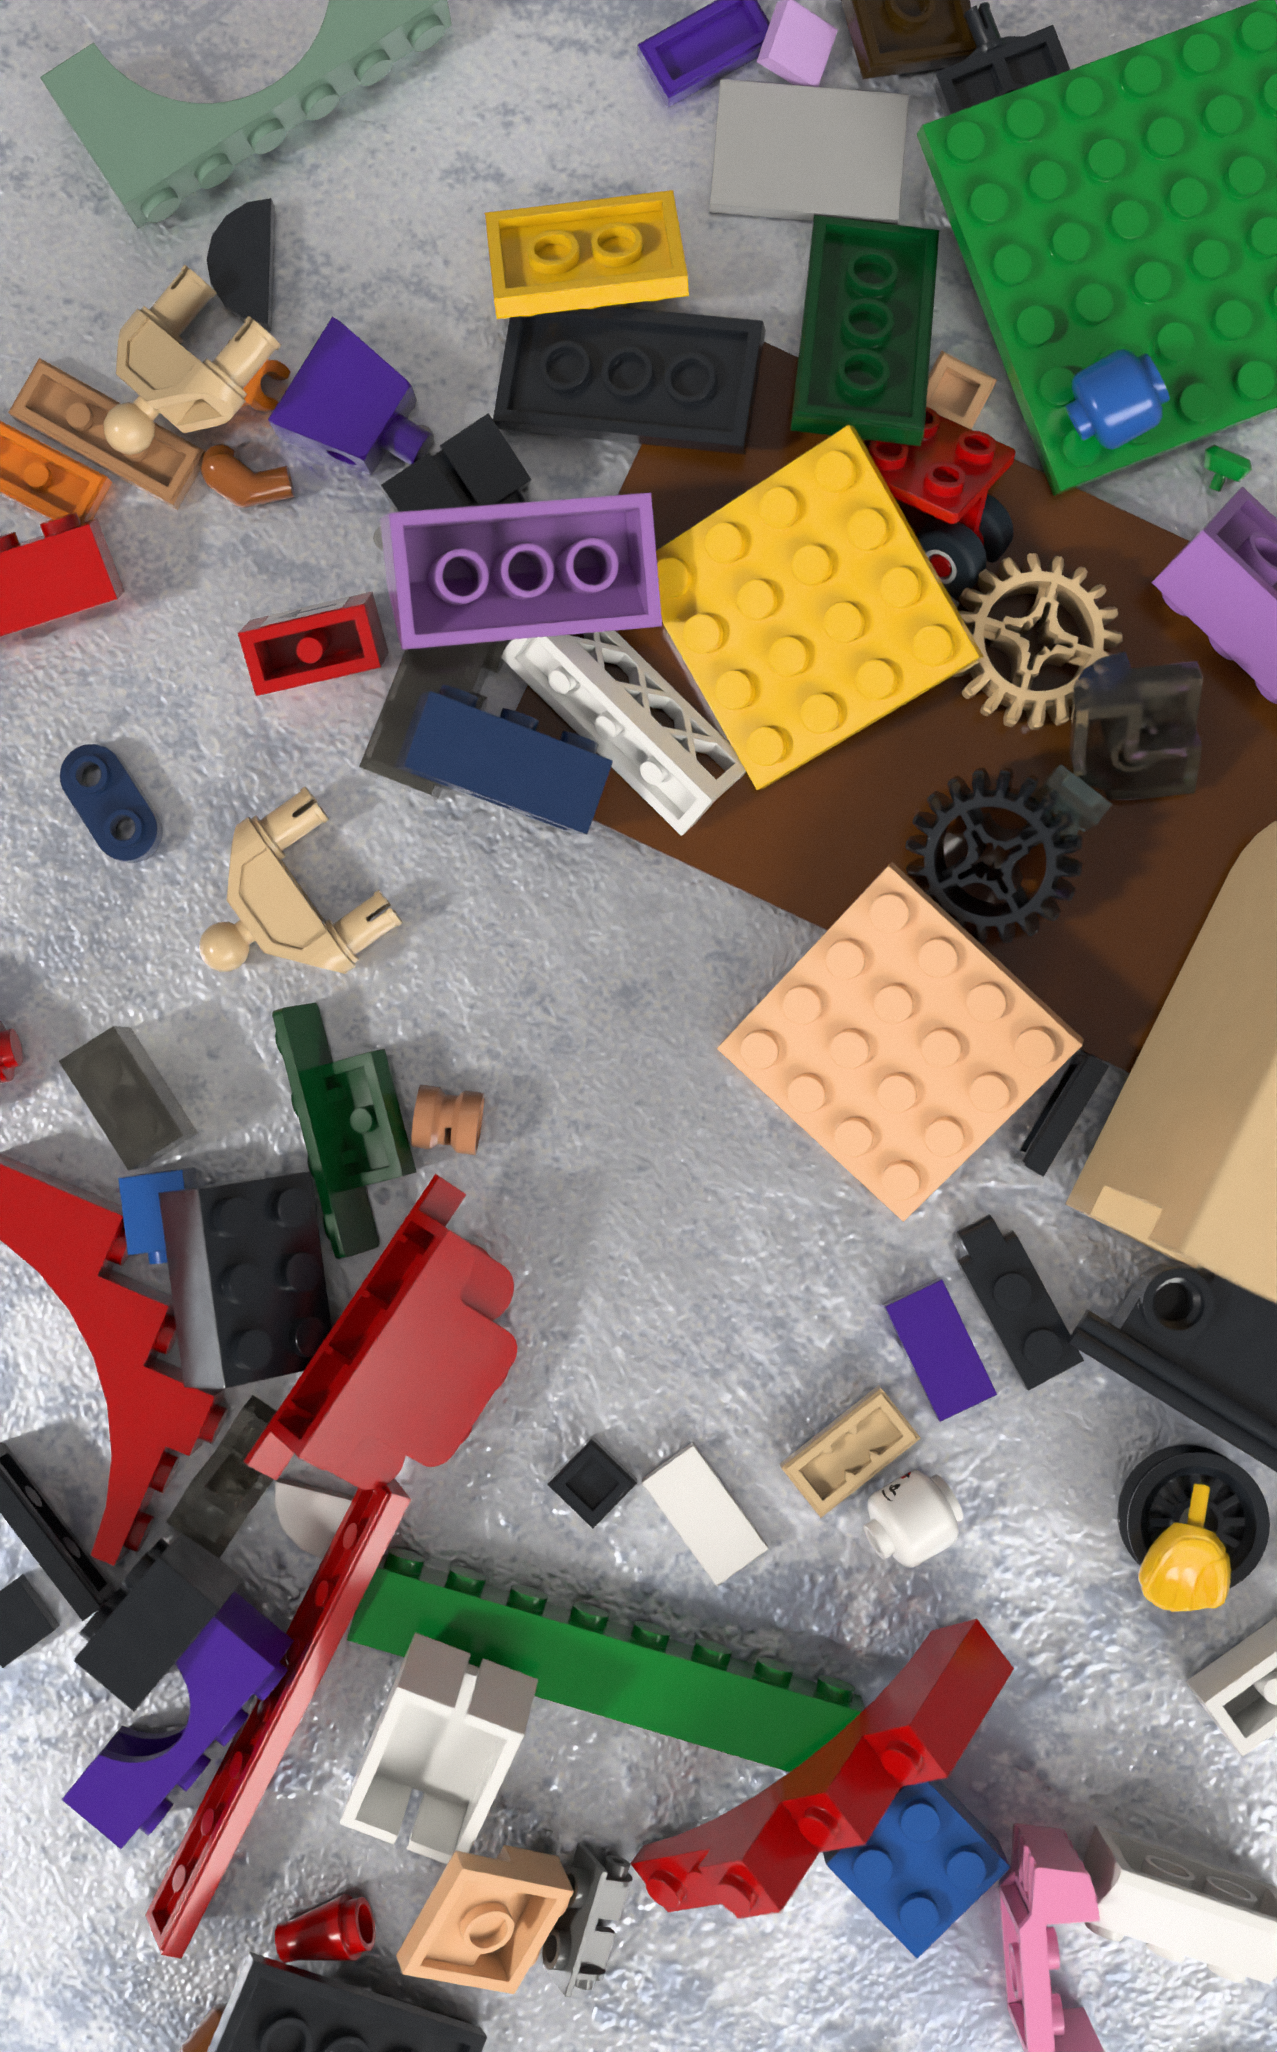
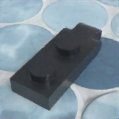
(1015, 1303)

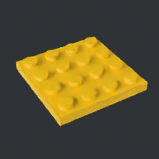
(809, 609)

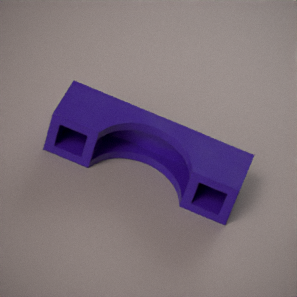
(138, 1769)

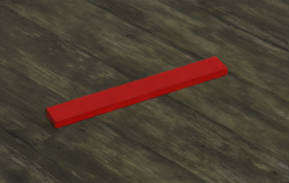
(272, 1722)

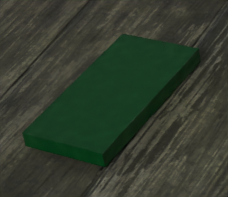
(866, 330)

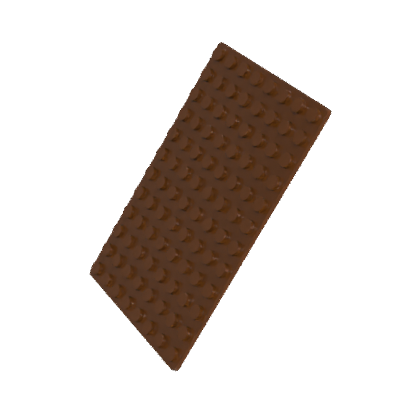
(847, 814)

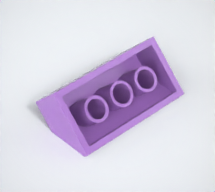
(522, 570)
(1230, 586)

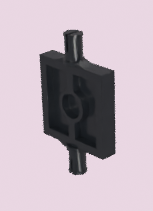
(997, 63)

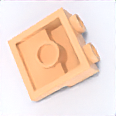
(487, 1919)

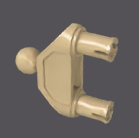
(173, 379)
(275, 906)

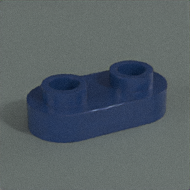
(109, 802)

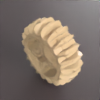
(1062, 647)

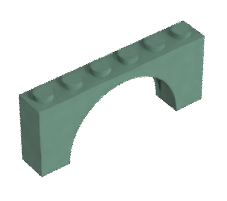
(168, 148)

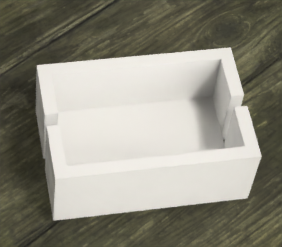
(444, 1734)

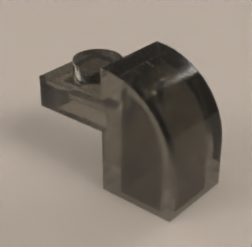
(225, 1487)

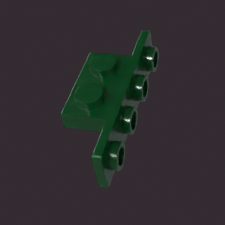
(347, 1125)

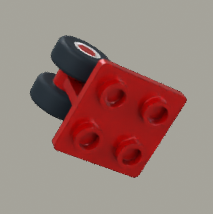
(951, 481)

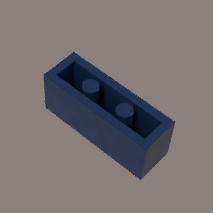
(504, 760)

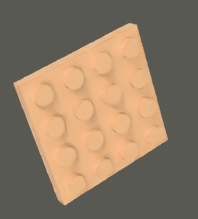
(900, 1042)

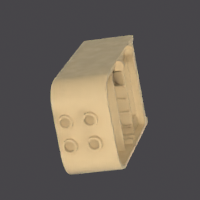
(1196, 1123)

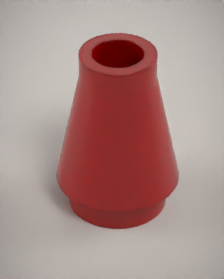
(328, 1933)

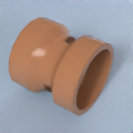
(447, 1119)

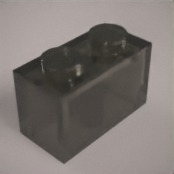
(128, 1097)

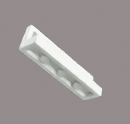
(617, 716)

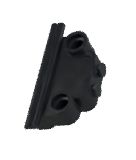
(1198, 1350)

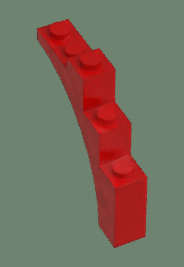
(125, 1323)
(840, 1793)

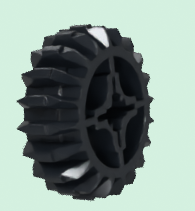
(981, 830)

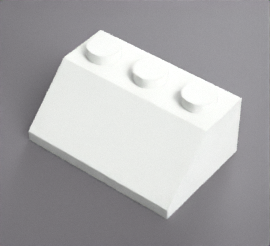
(1183, 1906)

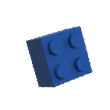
(921, 1864)

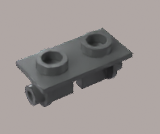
(577, 1947)

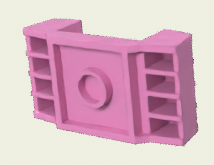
(1042, 1889)

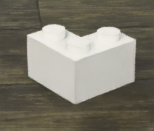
(1242, 1689)

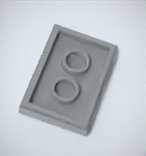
(808, 152)

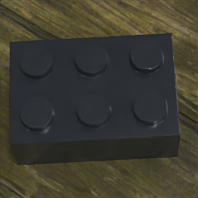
(245, 1278)

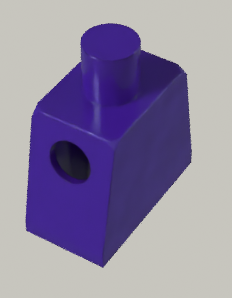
(350, 405)

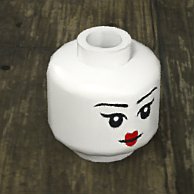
(913, 1518)

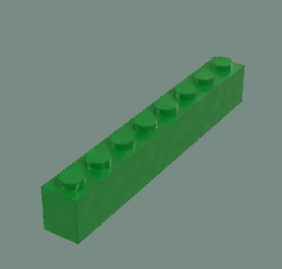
(608, 1666)

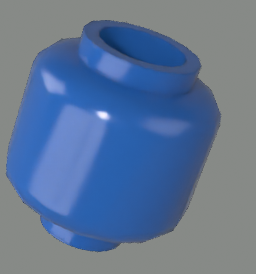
(1117, 398)

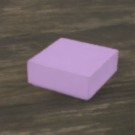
(797, 44)

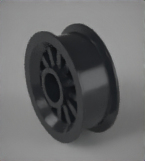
(1162, 1469)

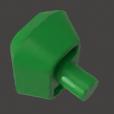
(1225, 465)

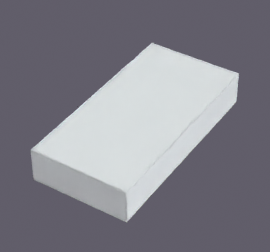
(704, 1514)

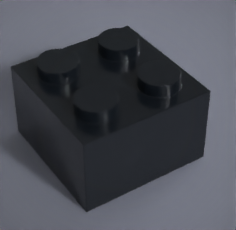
(147, 1630)

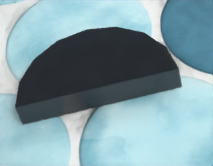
(243, 261)

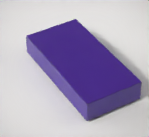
(703, 47)
(939, 1349)

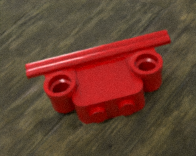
(403, 1360)

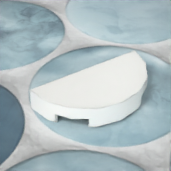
(310, 1514)

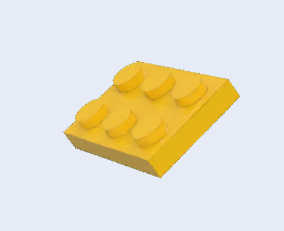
(586, 254)

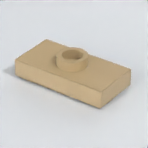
(849, 1451)

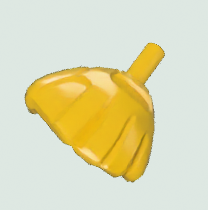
(1187, 1563)

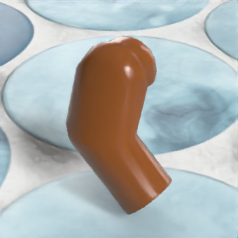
(239, 483)

